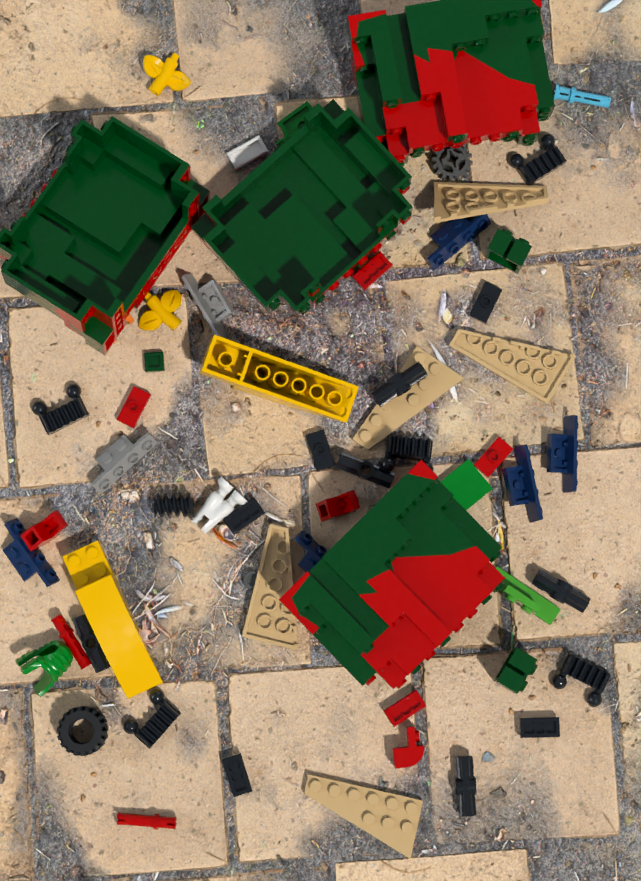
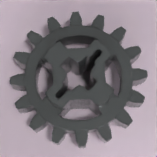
(444, 164)

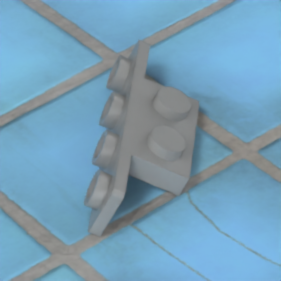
(211, 303)
(120, 458)

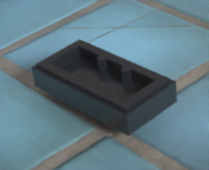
(485, 302)
(320, 450)
(244, 516)
(539, 727)
(237, 775)

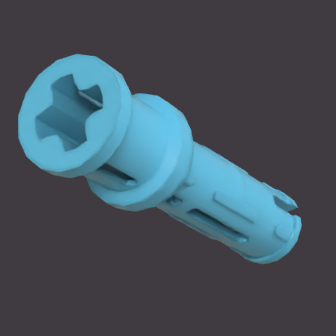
(604, 101)

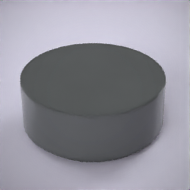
(249, 579)

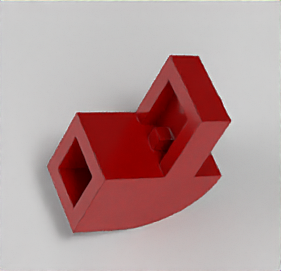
(338, 506)
(45, 531)
(410, 754)

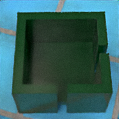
(508, 250)
(515, 671)

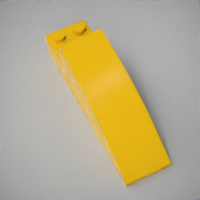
(278, 379)
(112, 619)

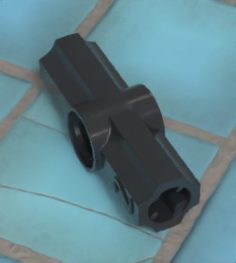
(399, 384)
(377, 475)
(561, 591)
(96, 654)
(465, 786)

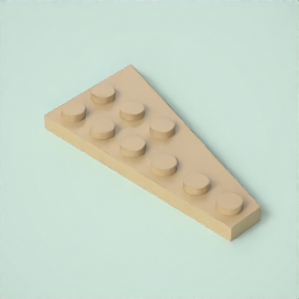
(473, 199)
(521, 364)
(400, 409)
(267, 617)
(380, 813)

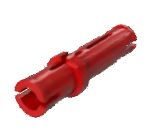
(69, 638)
(155, 821)

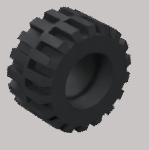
(67, 738)

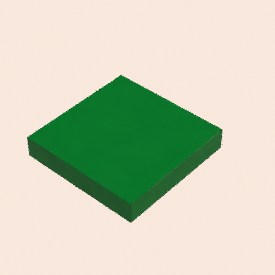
(466, 485)

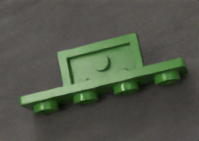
(527, 598)

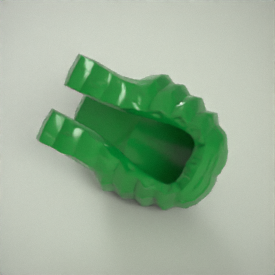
(53, 657)

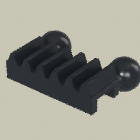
(542, 165)
(62, 416)
(406, 449)
(584, 673)
(157, 723)

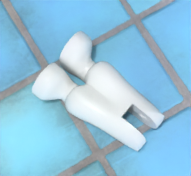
(216, 507)

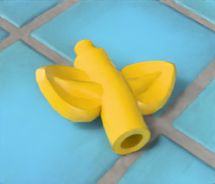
(164, 74)
(161, 311)

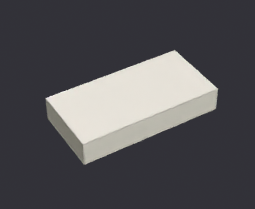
(247, 152)

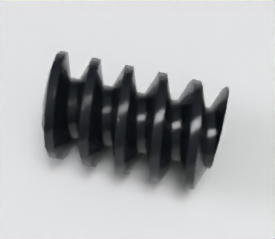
(174, 505)

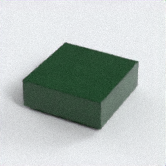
(154, 362)

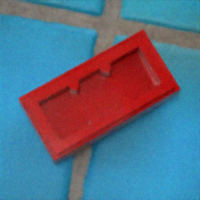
(372, 271)
(133, 407)
(493, 457)
(404, 708)

